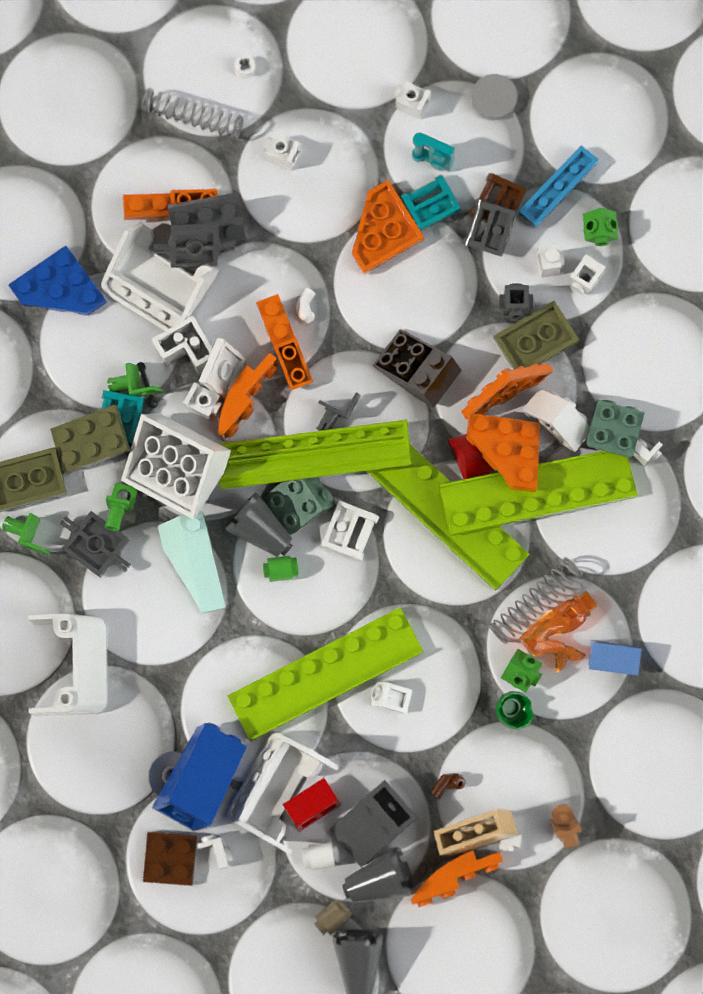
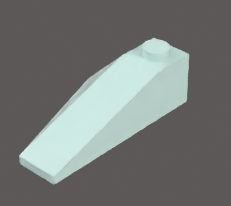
(191, 554)

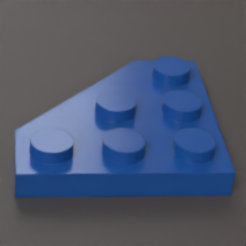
(58, 286)

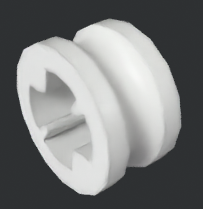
(242, 59)

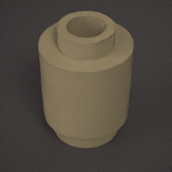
(332, 917)

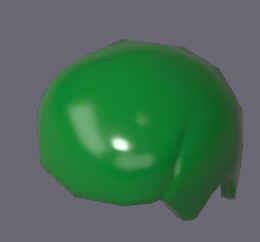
(514, 710)

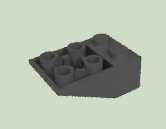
(373, 823)

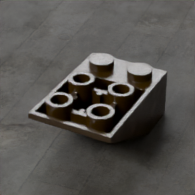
(418, 367)

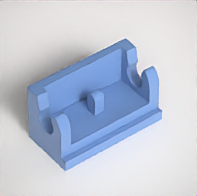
(614, 657)

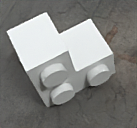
(183, 340)
(559, 418)

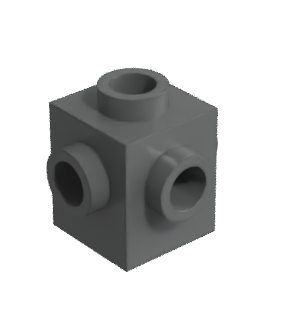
(519, 293)

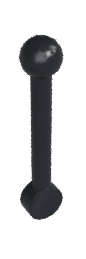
(141, 366)

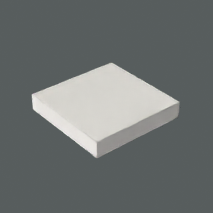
(222, 368)

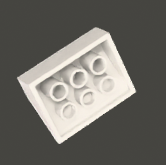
(174, 464)

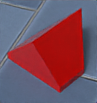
(468, 458)

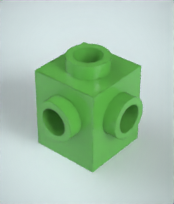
(600, 226)
(522, 671)

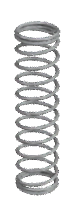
(149, 96)
(496, 630)

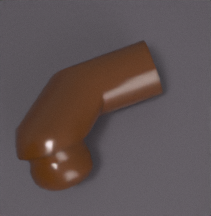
(447, 781)

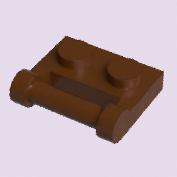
(508, 196)

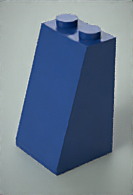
(200, 777)

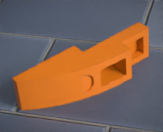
(155, 206)
(284, 342)
(238, 402)
(444, 880)

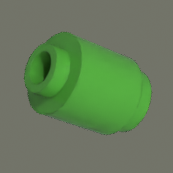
(280, 568)

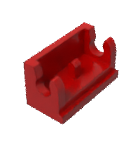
(311, 804)

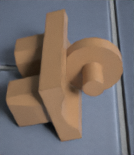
(565, 825)

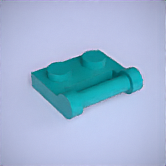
(439, 153)
(433, 209)
(130, 410)

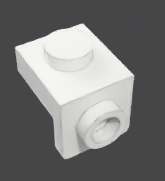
(222, 853)

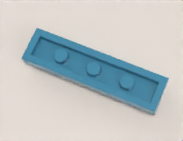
(558, 186)

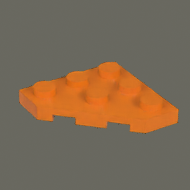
(383, 229)
(506, 387)
(508, 447)

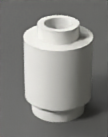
(320, 856)

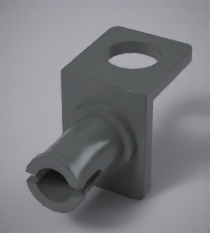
(332, 414)

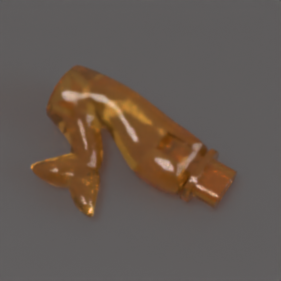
(558, 621)

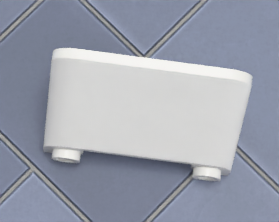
(149, 284)

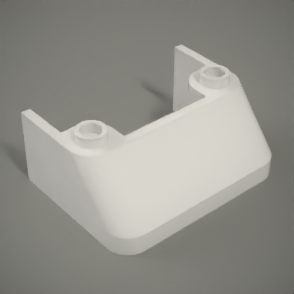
(90, 674)
(272, 784)

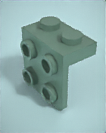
(615, 428)
(299, 502)

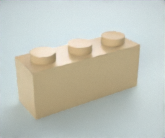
(475, 832)

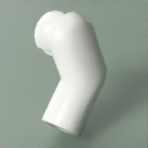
(302, 306)

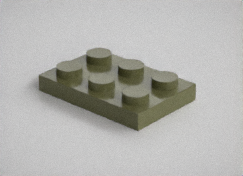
(536, 337)
(90, 439)
(30, 479)

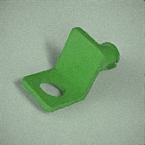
(132, 382)
(119, 506)
(26, 531)

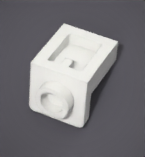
(643, 455)
(391, 697)

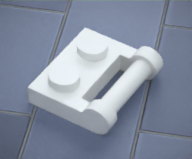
(342, 527)

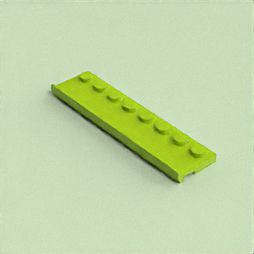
(317, 454)
(561, 488)
(486, 551)
(325, 674)

